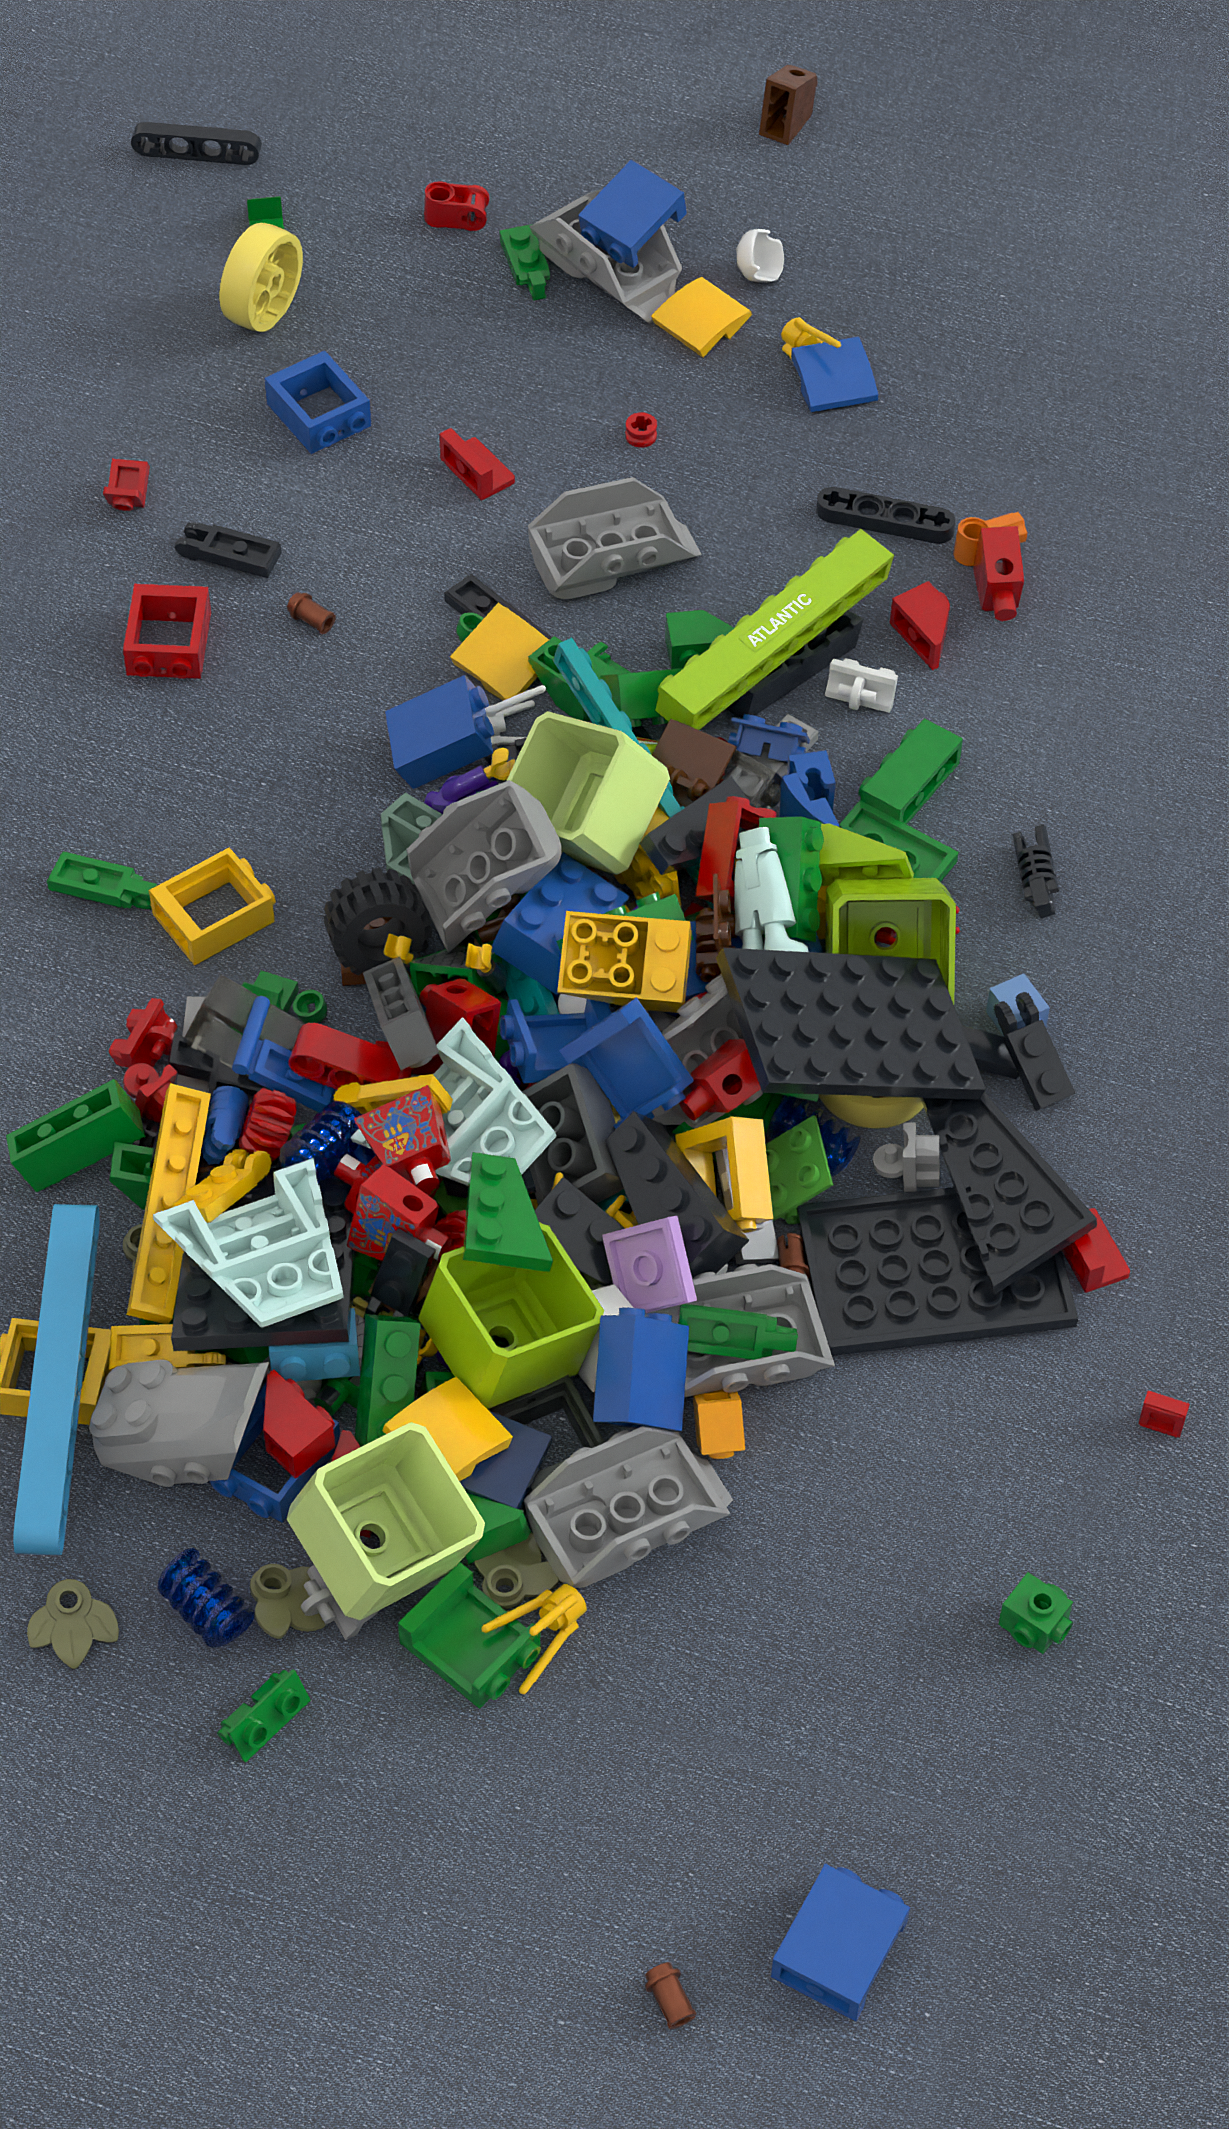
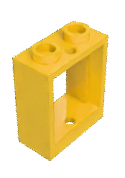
(174, 894)
(747, 1165)
(22, 1337)

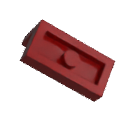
(474, 464)
(1096, 1258)

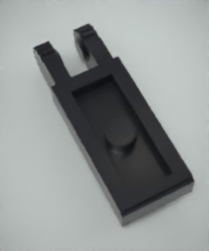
(229, 548)
(1033, 1053)
(401, 1275)

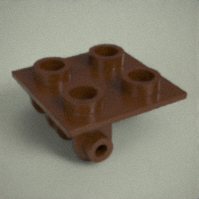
(692, 760)
(714, 932)

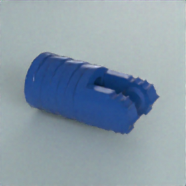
(223, 1122)

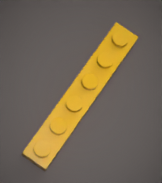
(173, 1172)

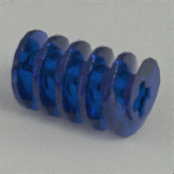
(323, 1139)
(837, 1148)
(202, 1600)

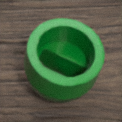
(467, 624)
(302, 1009)

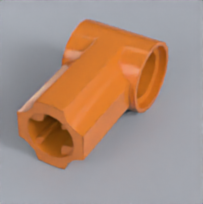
(969, 533)

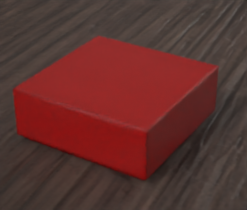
(1163, 1414)

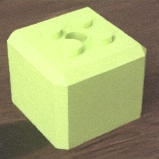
(592, 786)
(405, 1497)

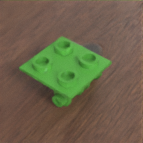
(796, 1169)

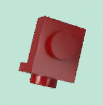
(127, 484)

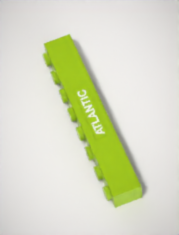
(774, 631)

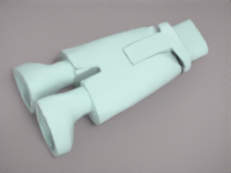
(762, 895)

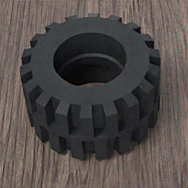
(371, 898)

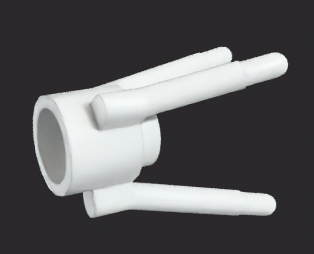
(508, 707)

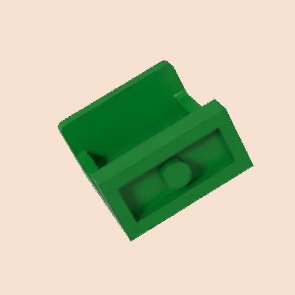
(448, 1638)

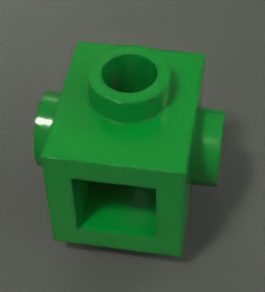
(1036, 1614)

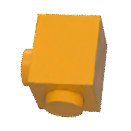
(719, 1423)

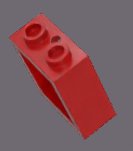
(167, 604)
(721, 842)

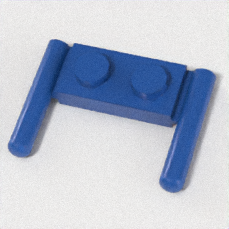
(268, 1063)

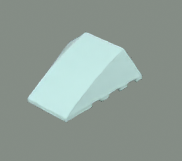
(486, 1108)
(268, 1253)

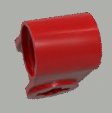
(451, 206)

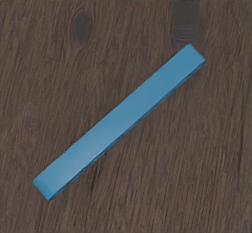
(57, 1381)

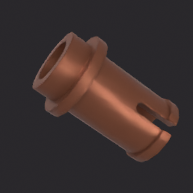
(303, 607)
(792, 1256)
(670, 1995)

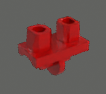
(149, 1037)
(144, 1084)

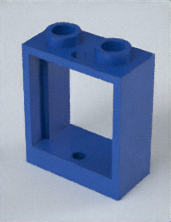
(308, 378)
(259, 1498)

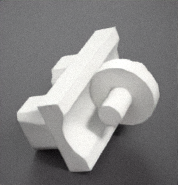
(861, 685)

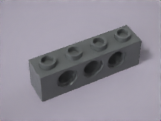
(401, 1014)

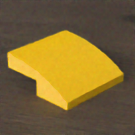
(700, 315)
(499, 653)
(457, 1424)

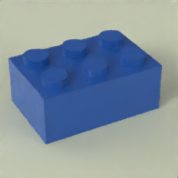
(538, 920)

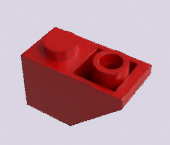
(293, 1428)

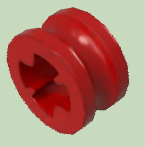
(641, 421)

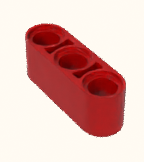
(341, 1058)

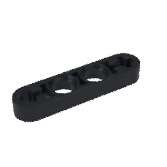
(196, 148)
(884, 520)

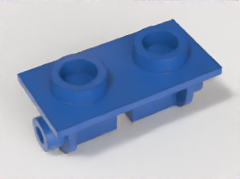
(754, 733)

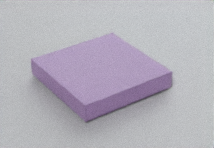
(650, 1265)

